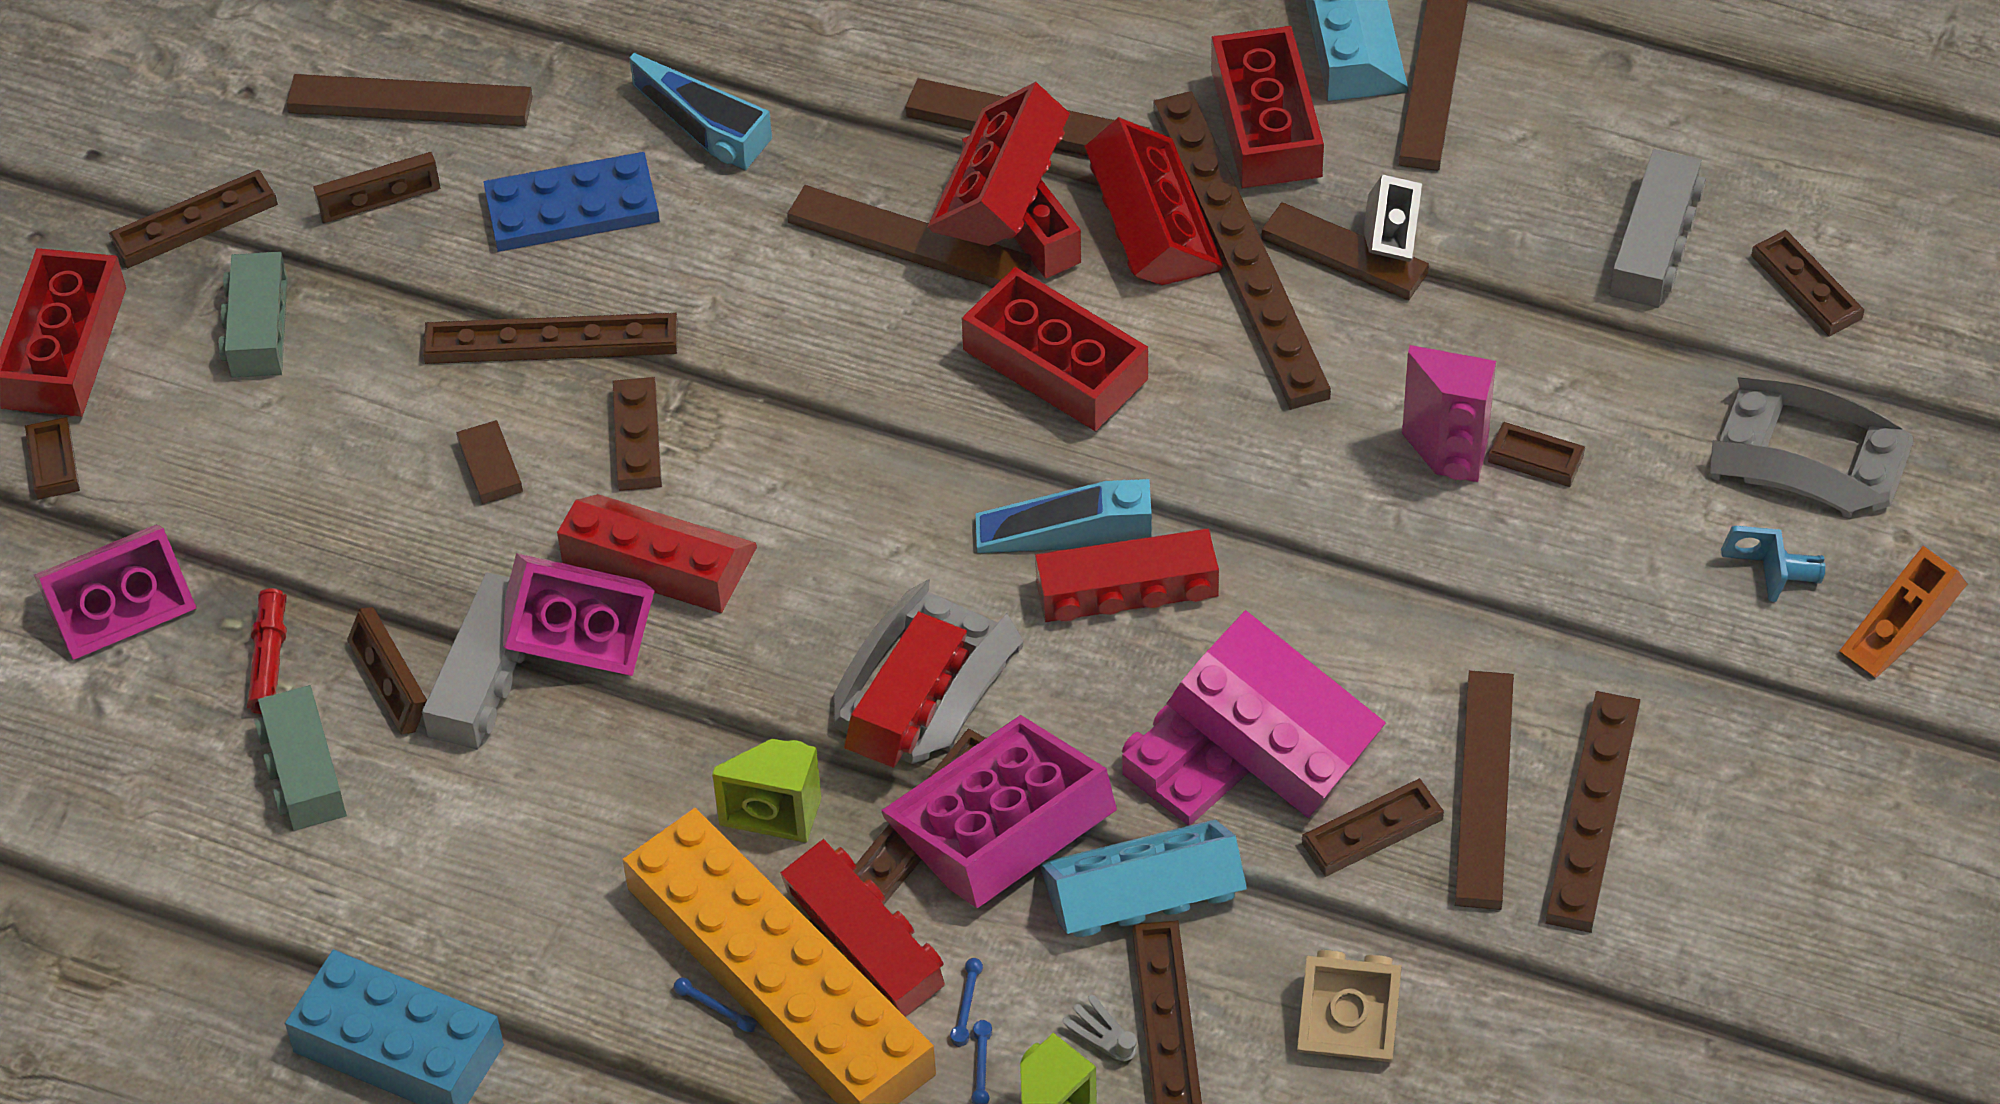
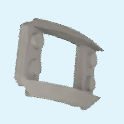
(1746, 454)
(988, 646)

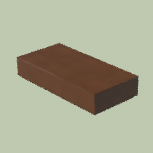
(1536, 454)
(52, 458)
(489, 462)

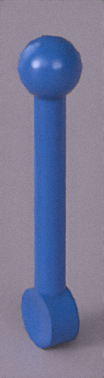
(684, 987)
(982, 1032)
(960, 1034)

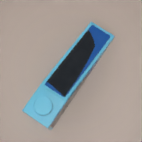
(714, 119)
(1069, 519)

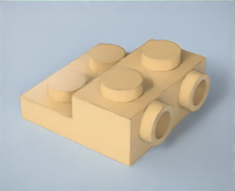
(1349, 1006)

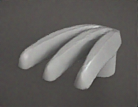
(1112, 1042)

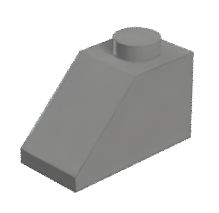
(1392, 217)

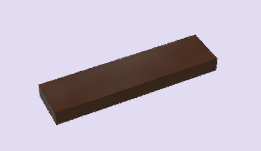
(193, 218)
(1342, 251)

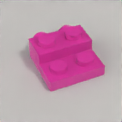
(1179, 766)

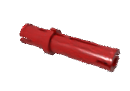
(268, 636)

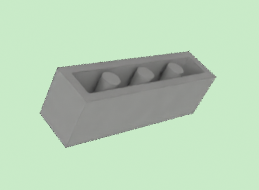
(1657, 227)
(474, 672)

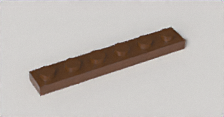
(1593, 812)

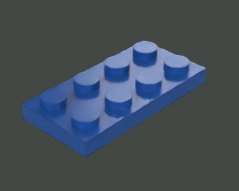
(571, 201)

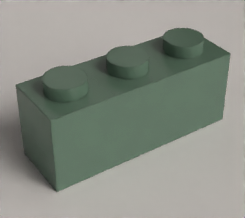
(254, 314)
(299, 758)

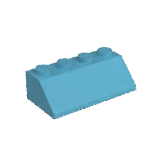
(1356, 48)
(1144, 877)

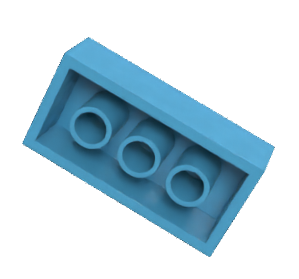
(394, 1032)

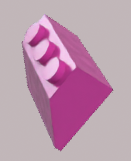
(1448, 410)
(115, 591)
(575, 614)

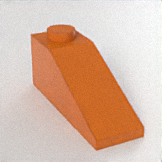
(1904, 612)

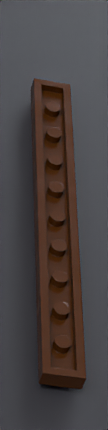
(1243, 253)

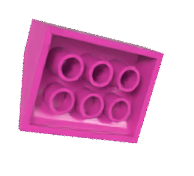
(1275, 713)
(1002, 809)

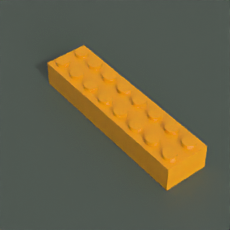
(778, 965)

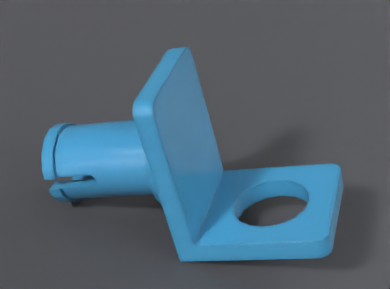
(1777, 563)

